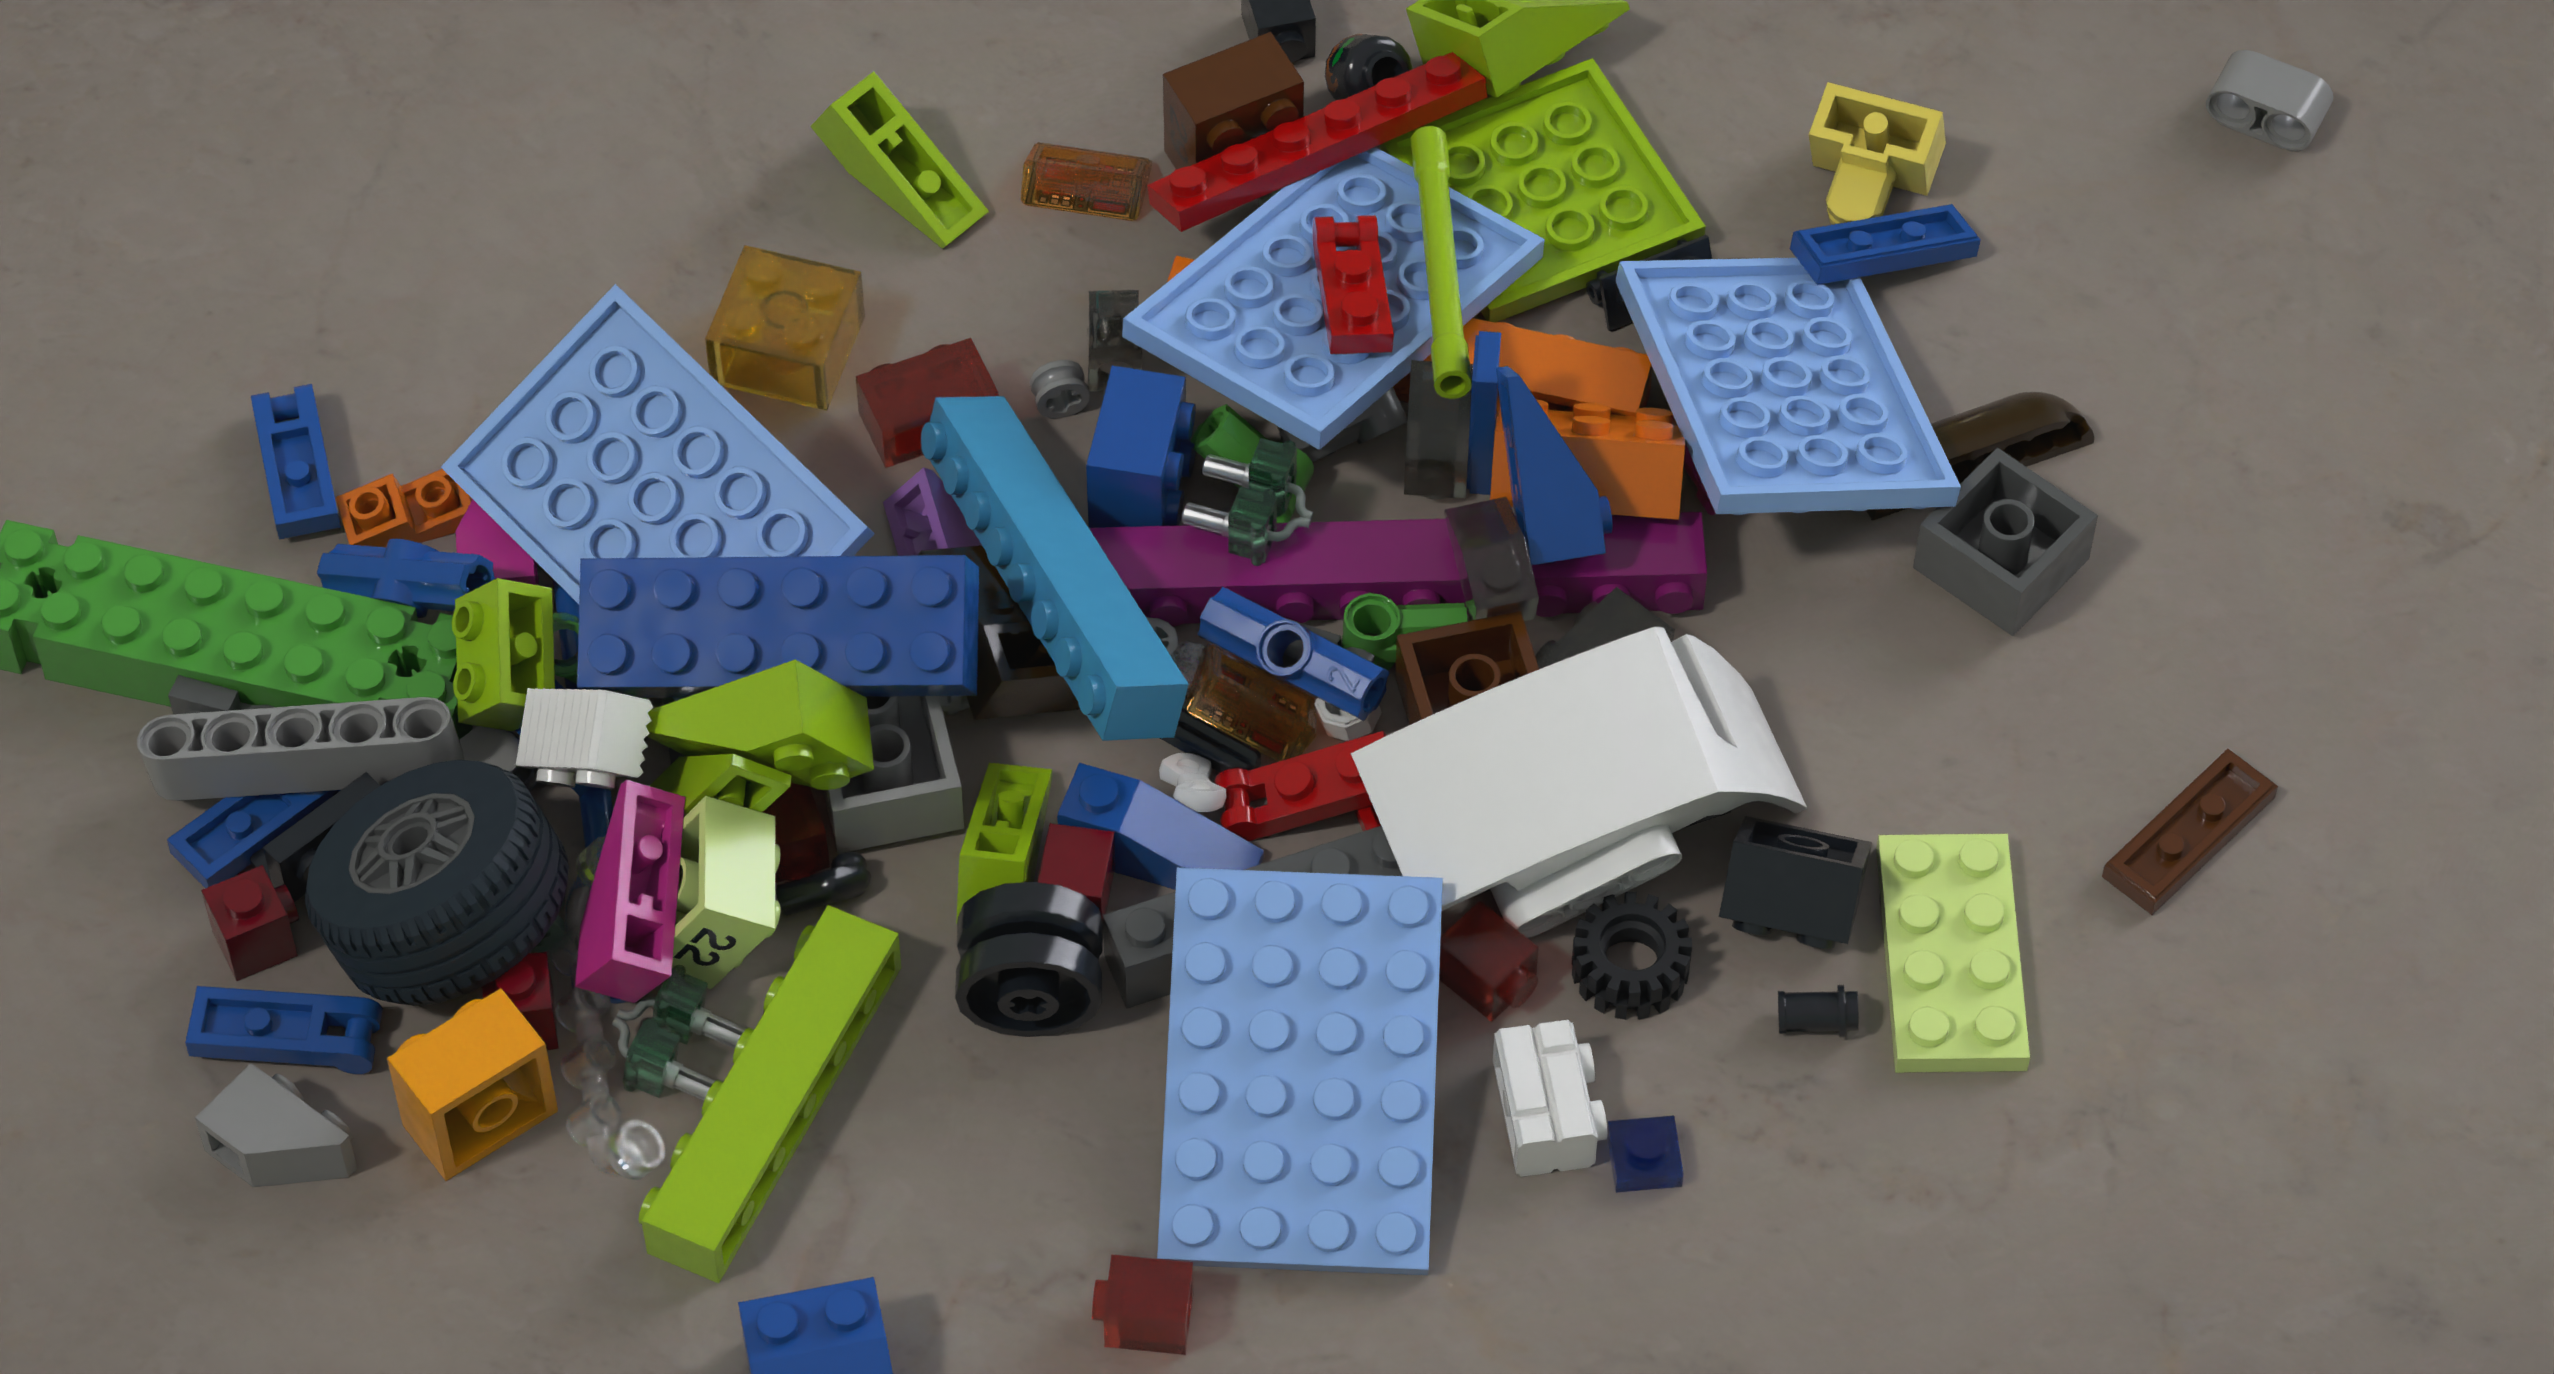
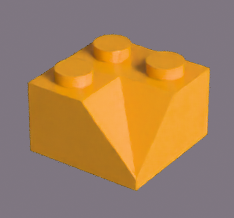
(472, 1083)

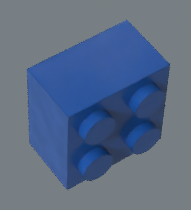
(1140, 450)

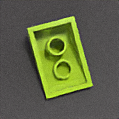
(778, 719)

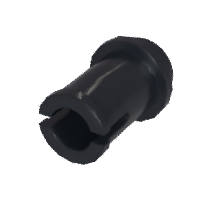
(1818, 1011)

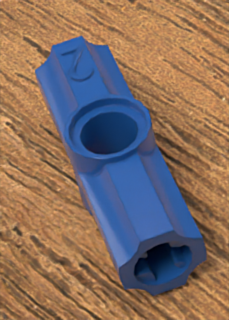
(404, 574)
(1323, 669)

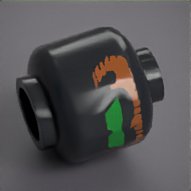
(1362, 63)

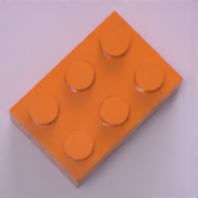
(1626, 457)

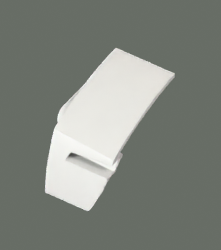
(1574, 776)

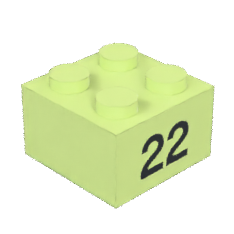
(724, 888)

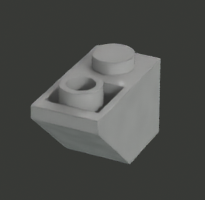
(271, 1135)

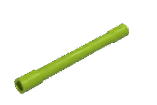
(1449, 347)

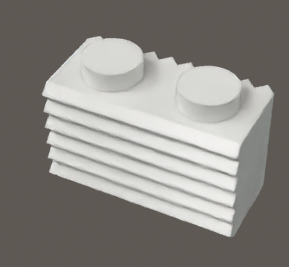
(583, 736)

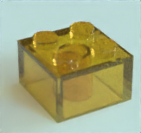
(785, 327)

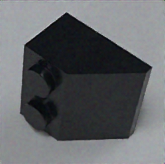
(1794, 882)

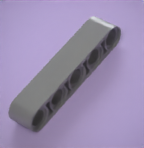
(294, 747)

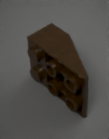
(1012, 664)

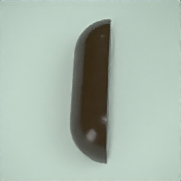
(2021, 425)

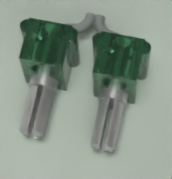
(1261, 499)
(676, 1016)

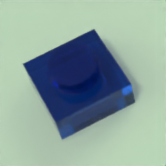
(1645, 1154)

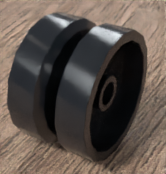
(1029, 959)

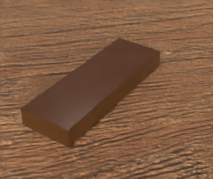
(2189, 831)

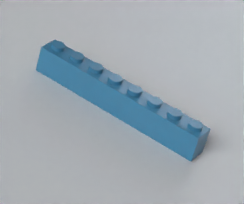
(1055, 569)

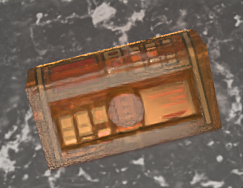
(1085, 181)
(1251, 705)

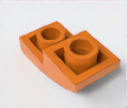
(411, 512)

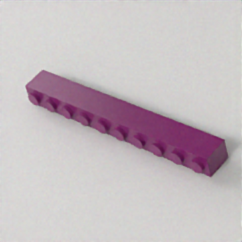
(1408, 561)

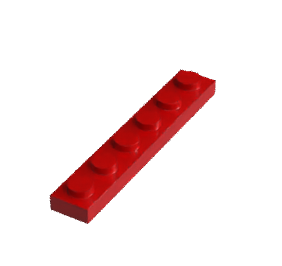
(1316, 141)

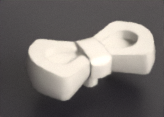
(1191, 777)

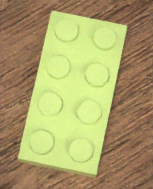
(1952, 953)

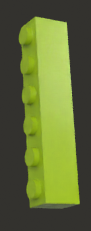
(770, 1093)

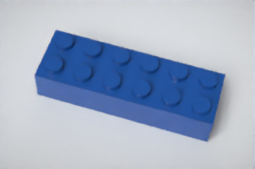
(716, 619)

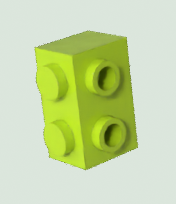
(502, 651)

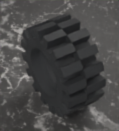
(1638, 924)

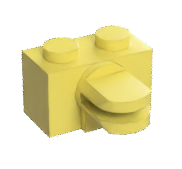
(1872, 148)

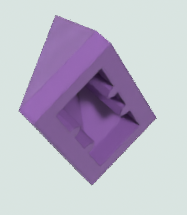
(926, 516)

